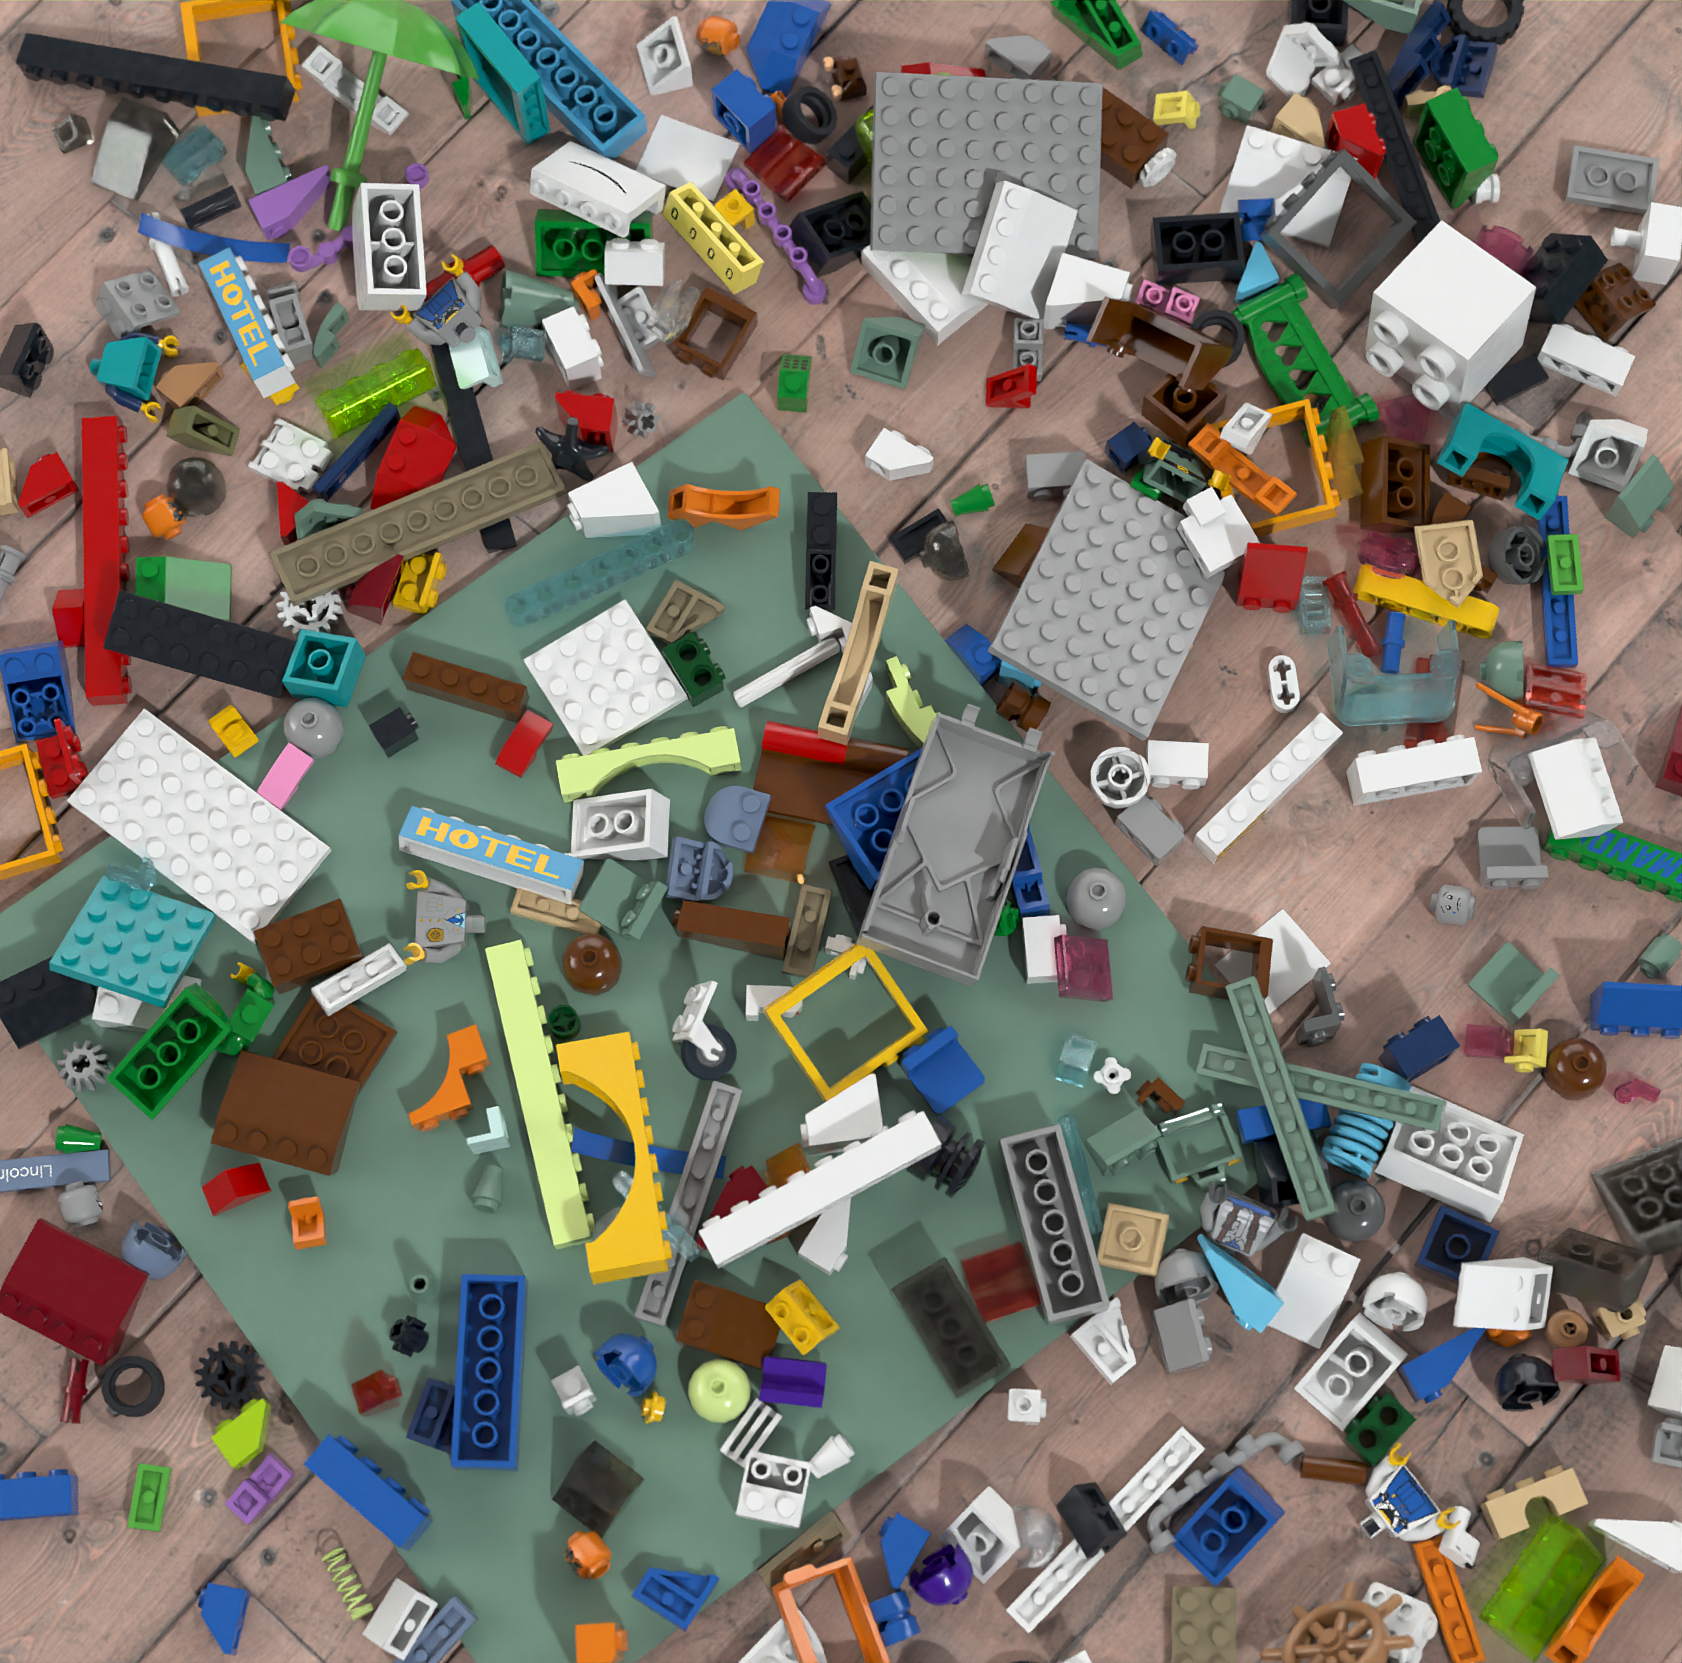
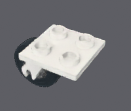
(705, 1049)

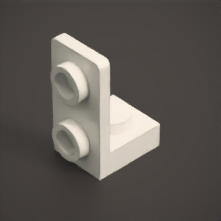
(574, 1391)

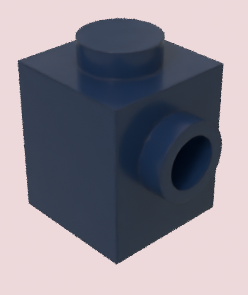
(1126, 446)

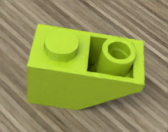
(245, 1435)

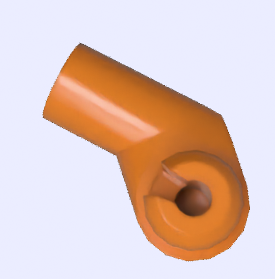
(1507, 1338)

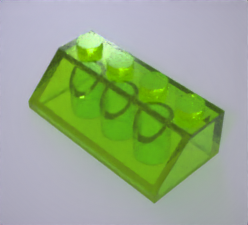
(367, 395)
(1542, 1587)

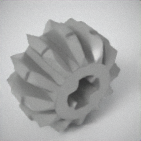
(87, 1076)

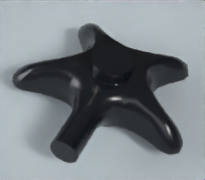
(570, 451)

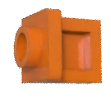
(307, 1222)

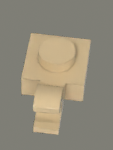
(1415, 101)

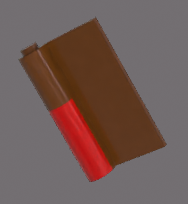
(810, 771)

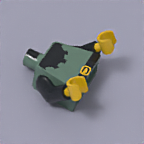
(1177, 471)

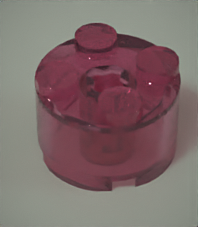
(1505, 247)

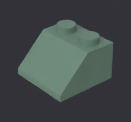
(1641, 498)

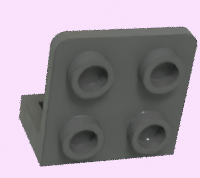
(1317, 1029)

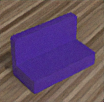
(793, 1381)

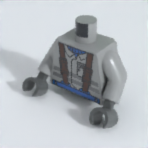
(1242, 1222)

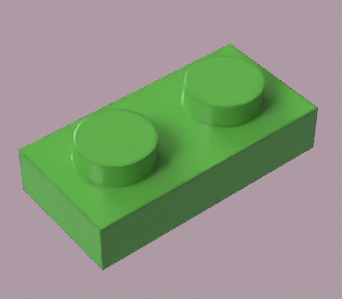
(1564, 564)
(149, 1497)

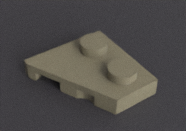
(682, 613)

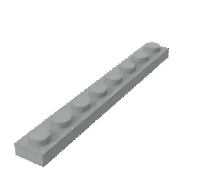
(691, 1197)

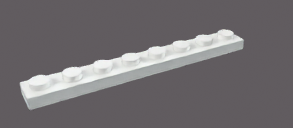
(1129, 1506)

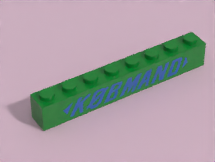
(1623, 859)

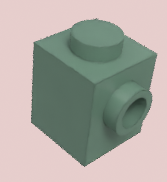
(1240, 99)

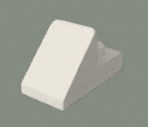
(1246, 428)

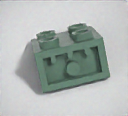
(622, 900)
(1511, 983)

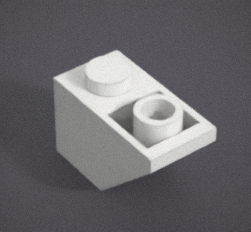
(896, 458)

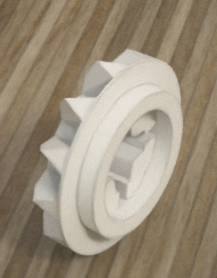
(1157, 168)

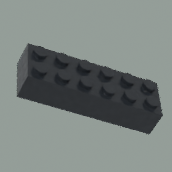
(199, 644)

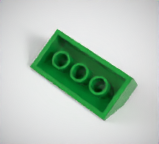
(573, 245)
(171, 1050)

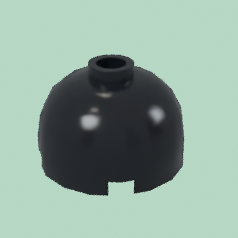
(1524, 1382)

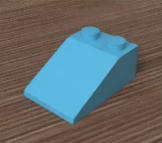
(1250, 1296)

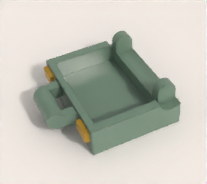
(1198, 1145)

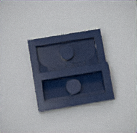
(434, 1416)

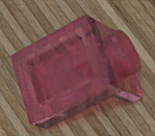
(1488, 1042)

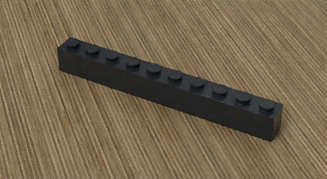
(156, 77)

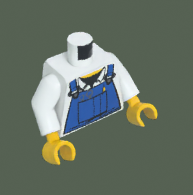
(1401, 1503)

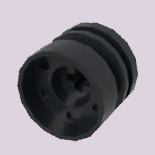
(952, 1161)

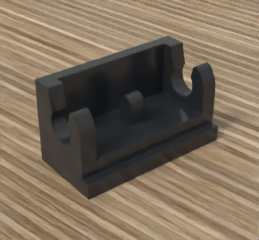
(1091, 1519)

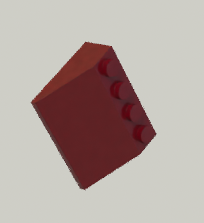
(72, 1292)

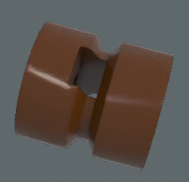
(1024, 708)

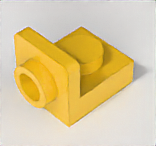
(736, 210)
(233, 730)

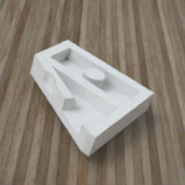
(1106, 1342)

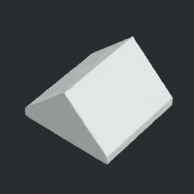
(665, 59)

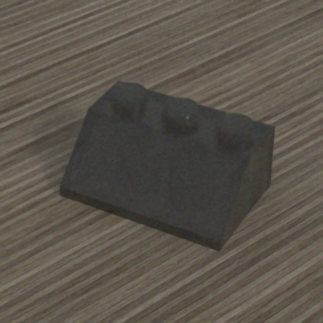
(1596, 1269)

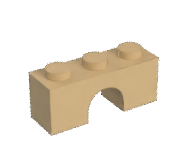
(1507, 1511)

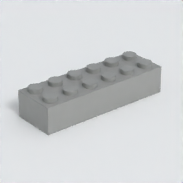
(1053, 1225)

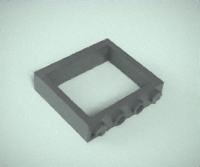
(1294, 203)

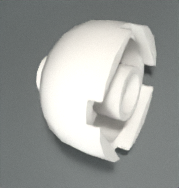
(1119, 777)
(1396, 1300)

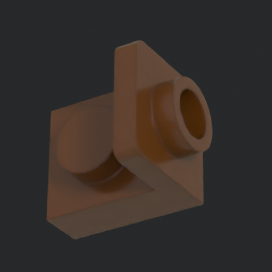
(1165, 1097)

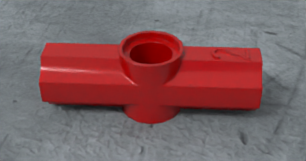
(479, 267)

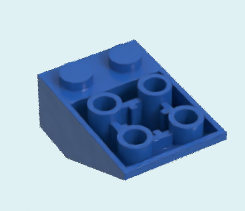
(37, 689)

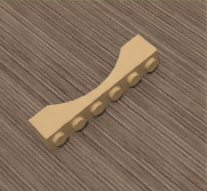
(859, 653)

